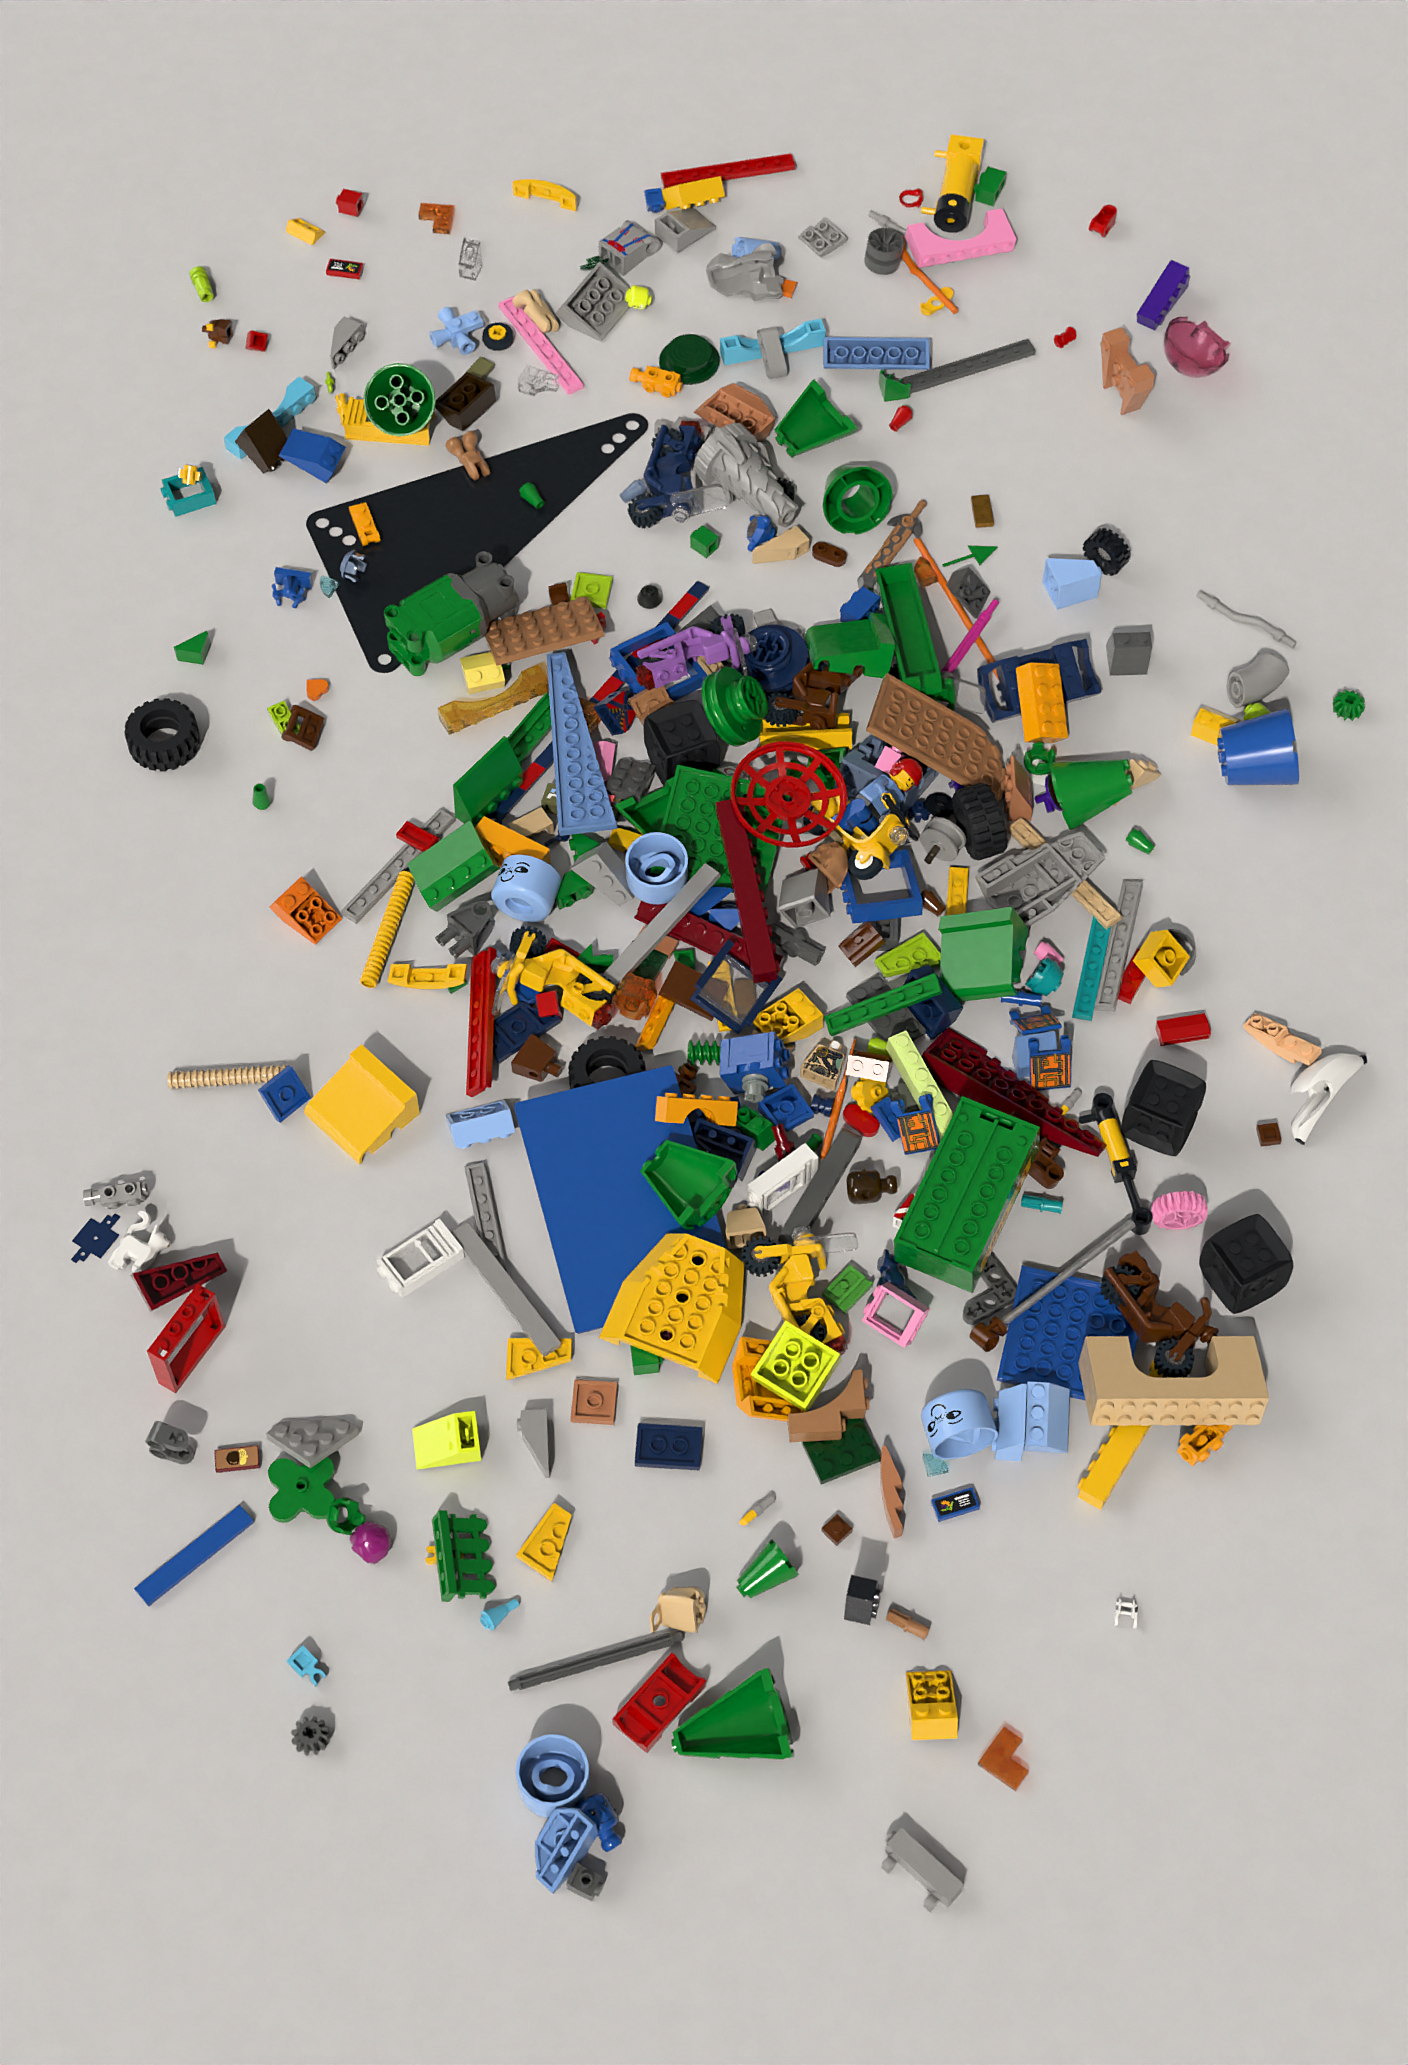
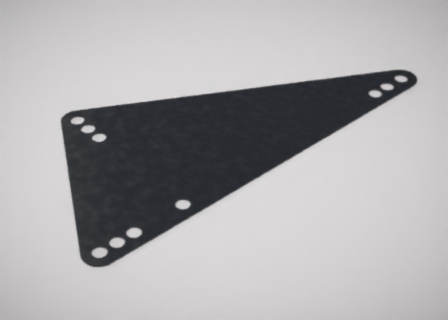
(449, 518)

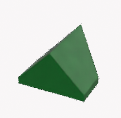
(893, 389)
(835, 756)

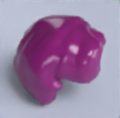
(371, 1542)

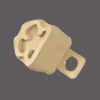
(680, 1609)

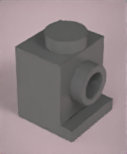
(586, 1891)

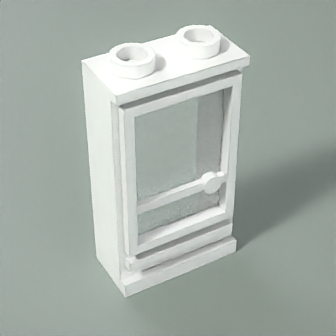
(782, 1179)
(420, 1259)

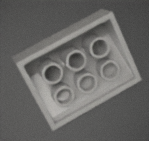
(595, 303)

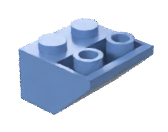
(1020, 1055)

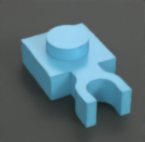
(303, 1663)

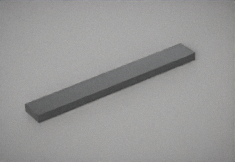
(969, 365)

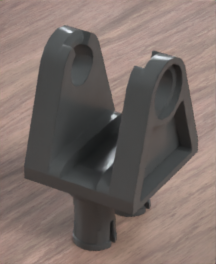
(467, 929)

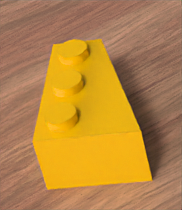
(693, 193)

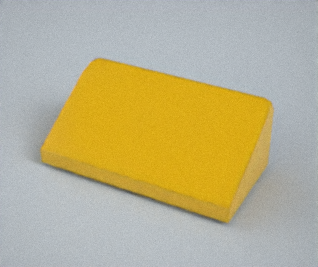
(304, 230)

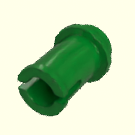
(814, 1142)

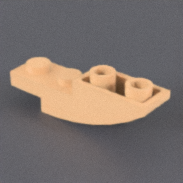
(1279, 1041)

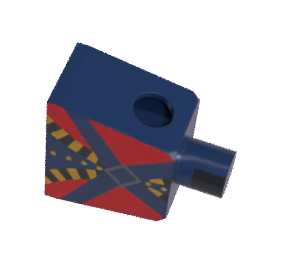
(616, 711)

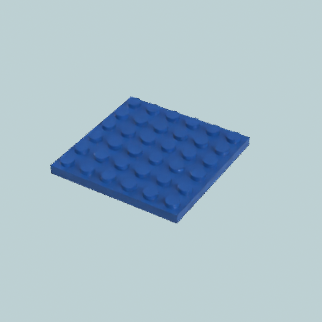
(1050, 1335)

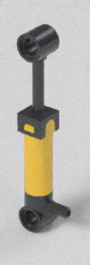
(1123, 1166)

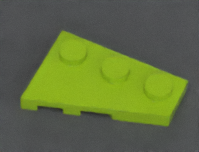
(909, 956)

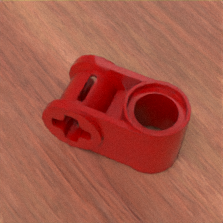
(1104, 220)

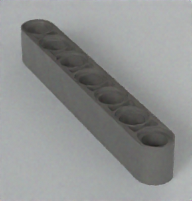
(822, 1184)

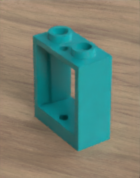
(188, 503)

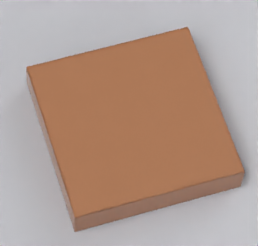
(593, 1402)

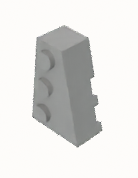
(605, 872)

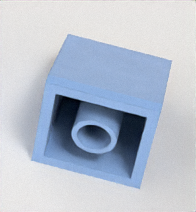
(1071, 581)

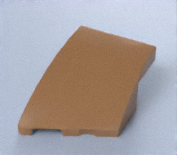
(649, 701)

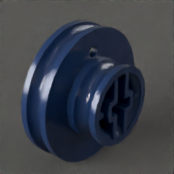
(777, 658)

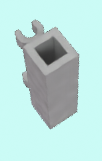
(923, 1867)

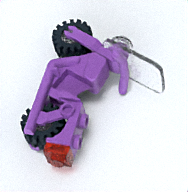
(665, 665)

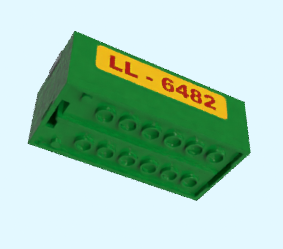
(966, 1194)

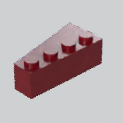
(171, 1281)

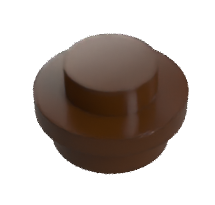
(687, 1071)

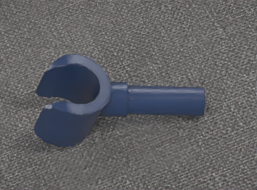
(564, 838)

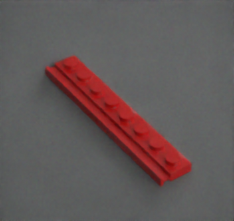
(480, 1023)

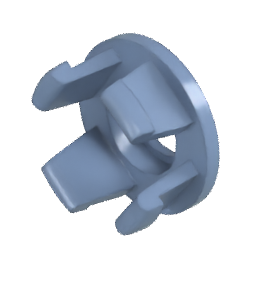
(351, 564)

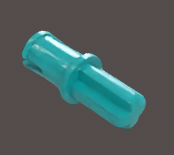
(1041, 1204)

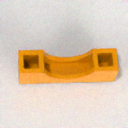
(675, 1109)

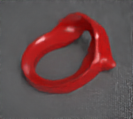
(917, 192)

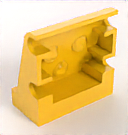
(362, 1105)

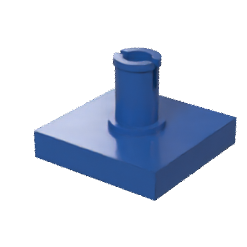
(284, 1093)

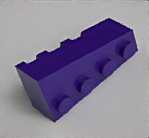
(1164, 295)

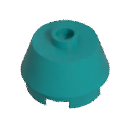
(1045, 977)

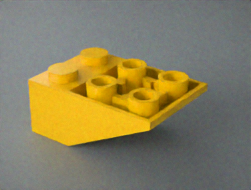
(791, 1018)
(931, 1705)

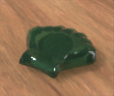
(592, 262)

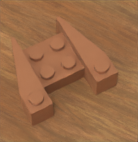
(1123, 373)

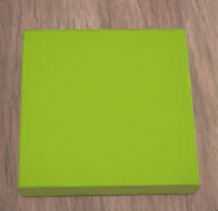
(594, 587)

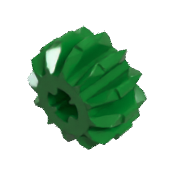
(1348, 705)

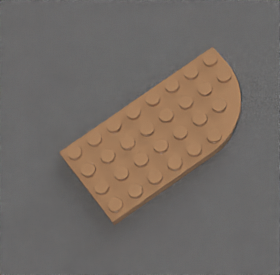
(935, 736)

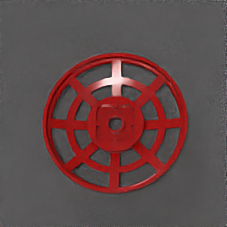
(789, 786)

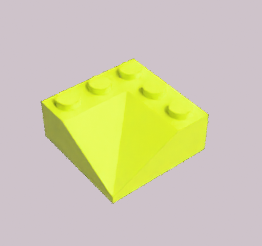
(796, 1366)

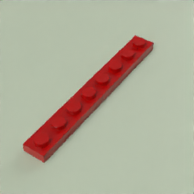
(730, 170)

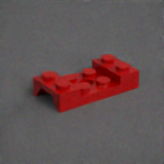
(645, 1721)

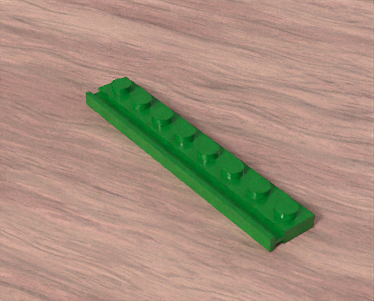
(531, 729)

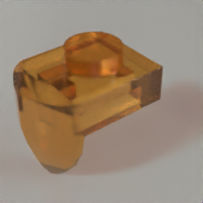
(924, 572)

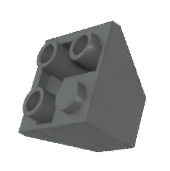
(969, 590)

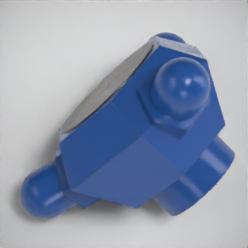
(759, 531)

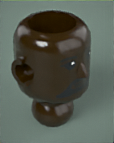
(868, 1187)

